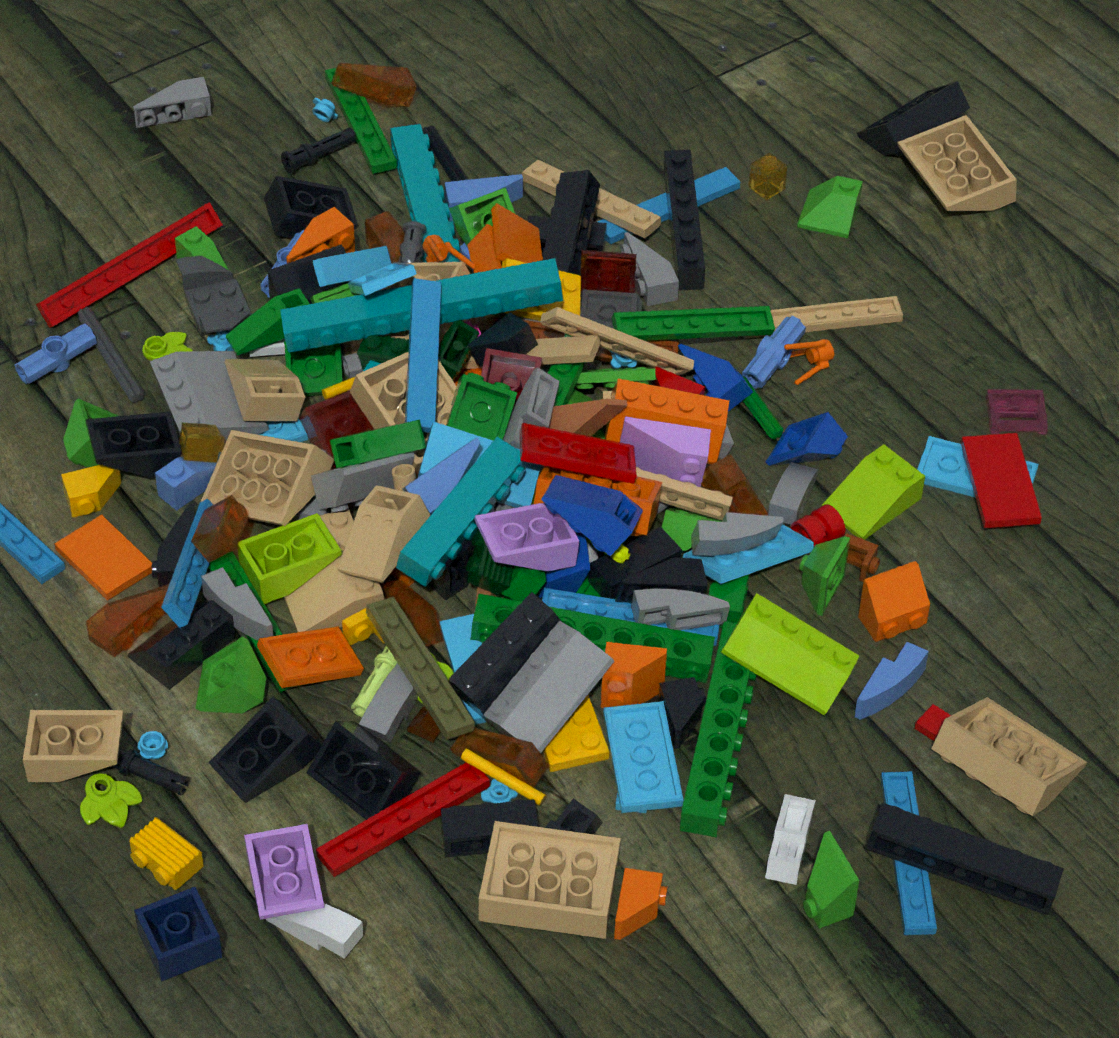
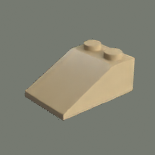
(70, 743)

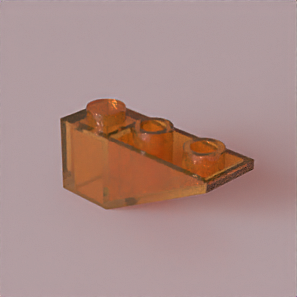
(379, 83)
(729, 479)
(417, 609)
(125, 620)

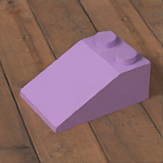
(668, 448)
(529, 537)
(283, 871)

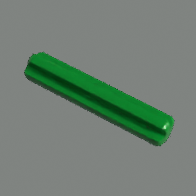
(763, 414)

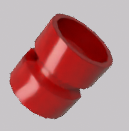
(821, 525)

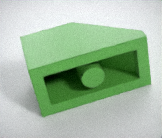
(197, 243)

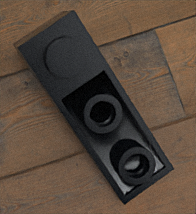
(674, 573)

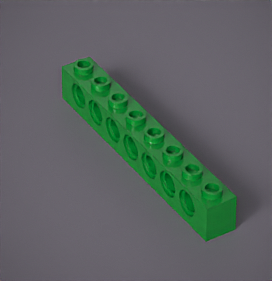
(687, 652)
(717, 743)

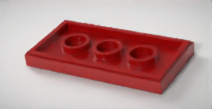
(577, 453)
(1001, 480)

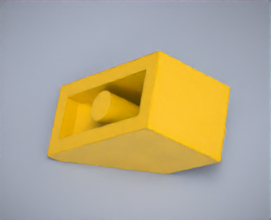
(90, 488)

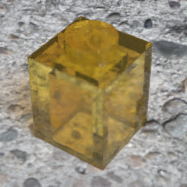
(767, 176)
(200, 442)

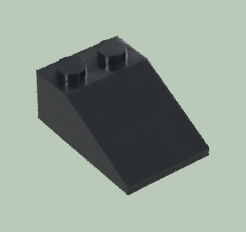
(296, 202)
(134, 442)
(265, 751)

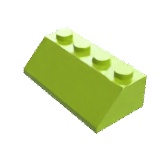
(790, 654)

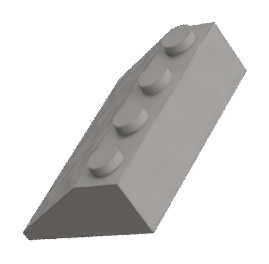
(201, 392)

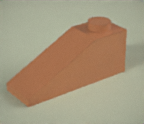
(585, 417)

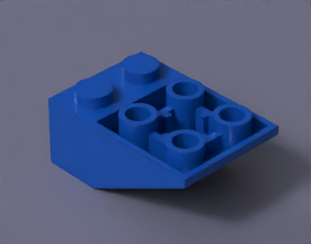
(593, 510)

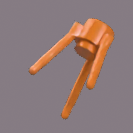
(438, 250)
(816, 352)

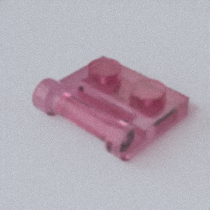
(1016, 404)

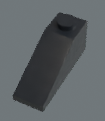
(172, 547)

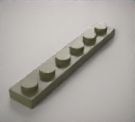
(420, 668)

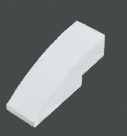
(790, 839)
(324, 928)

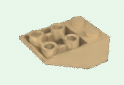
(265, 390)
(380, 531)

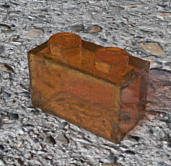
(220, 528)

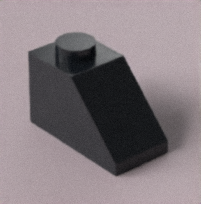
(507, 335)
(683, 707)

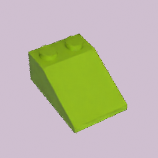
(876, 492)
(287, 556)

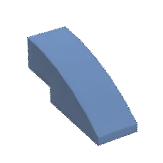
(891, 680)

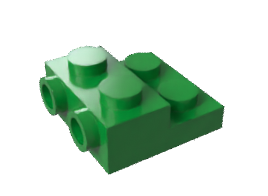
(316, 367)
(481, 407)

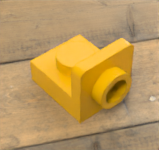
(358, 627)

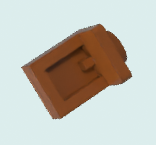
(863, 555)

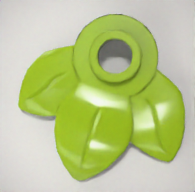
(160, 346)
(108, 804)

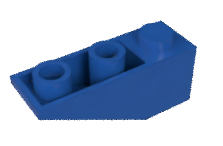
(717, 376)

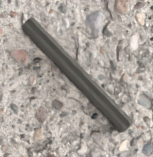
(112, 356)

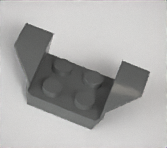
(212, 295)
(602, 304)

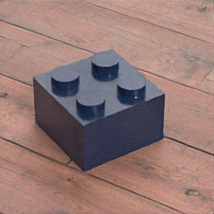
(178, 933)

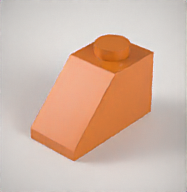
(638, 900)

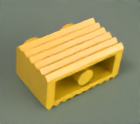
(165, 854)

